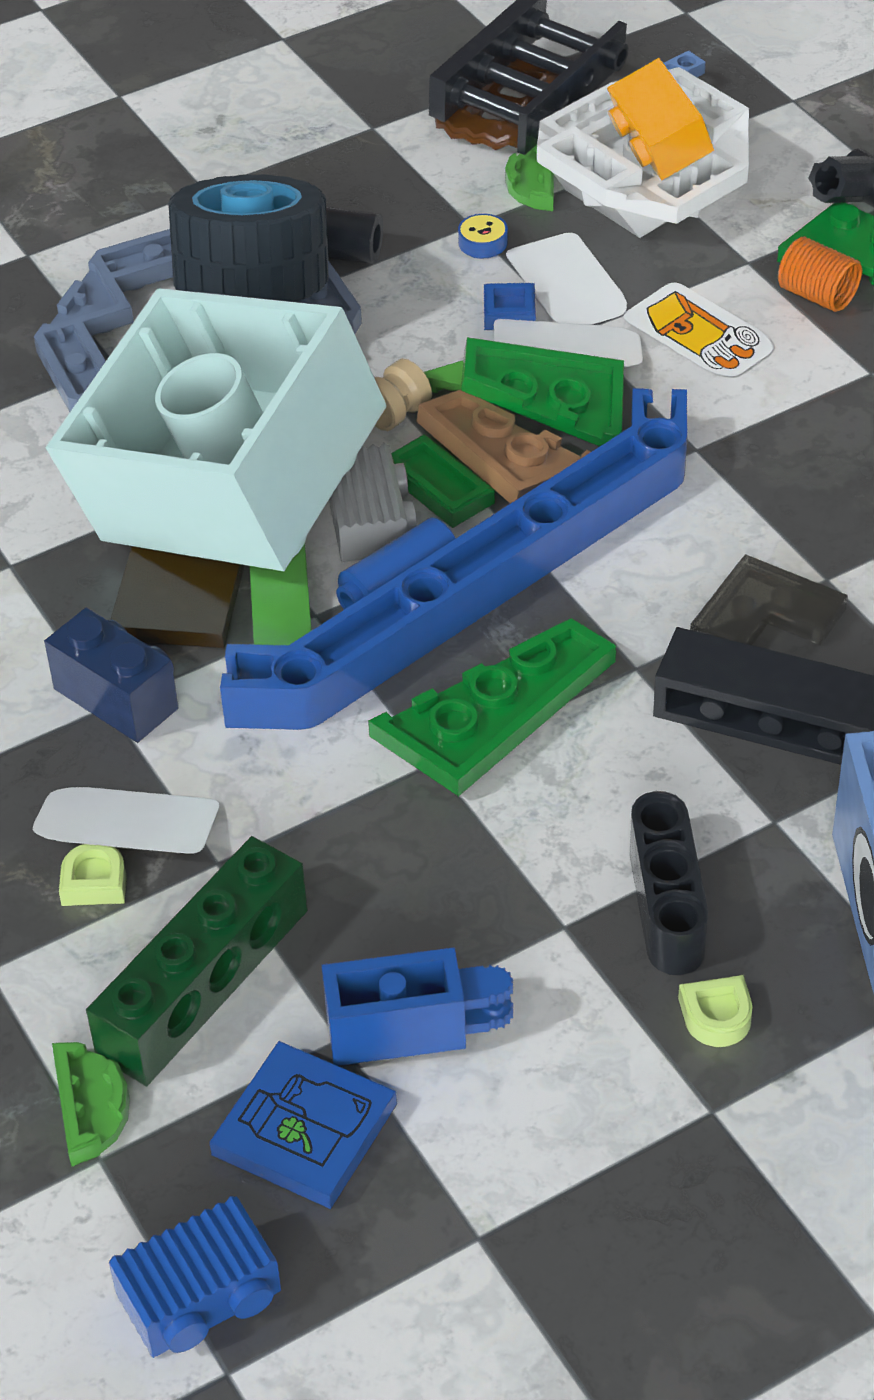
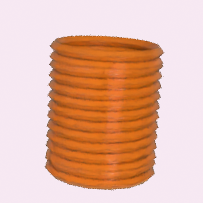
(819, 274)

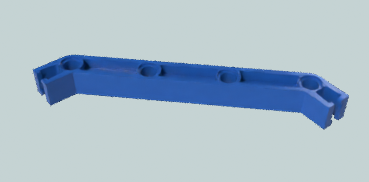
(460, 582)

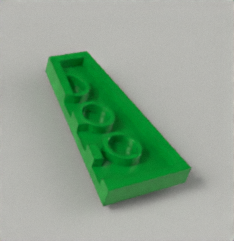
(495, 707)

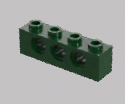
(198, 960)

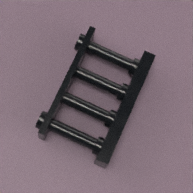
(512, 38)

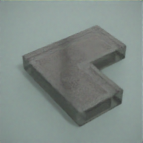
(766, 595)

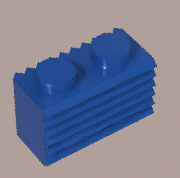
(195, 1278)

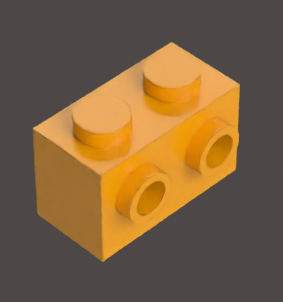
(659, 119)

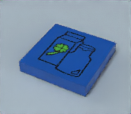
(303, 1124)

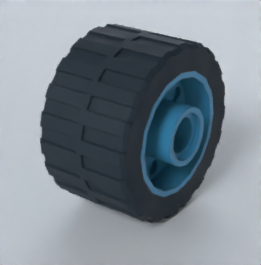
(250, 237)

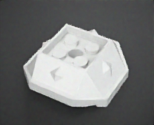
(604, 173)

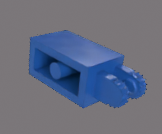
(411, 1005)

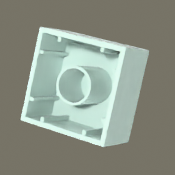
(219, 427)

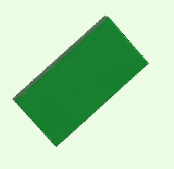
(443, 482)

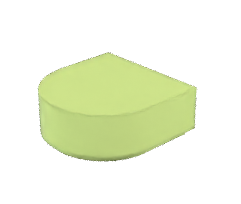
(92, 876)
(717, 1010)

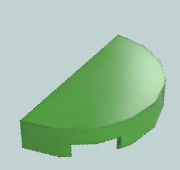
(530, 181)
(91, 1099)

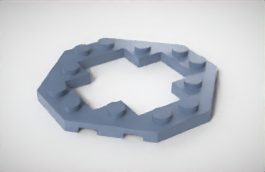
(100, 306)

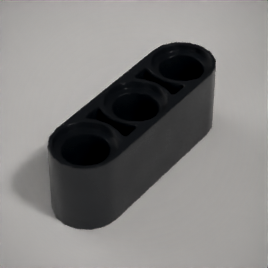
(668, 883)

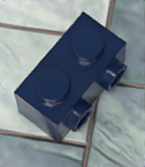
(112, 674)

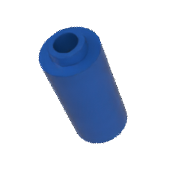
(391, 560)

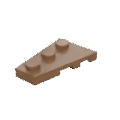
(492, 444)

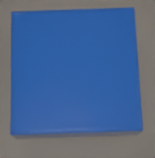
(508, 301)

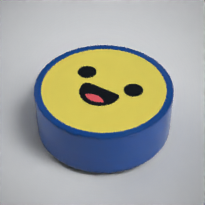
(482, 235)

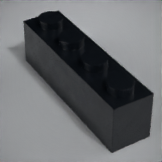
(762, 695)

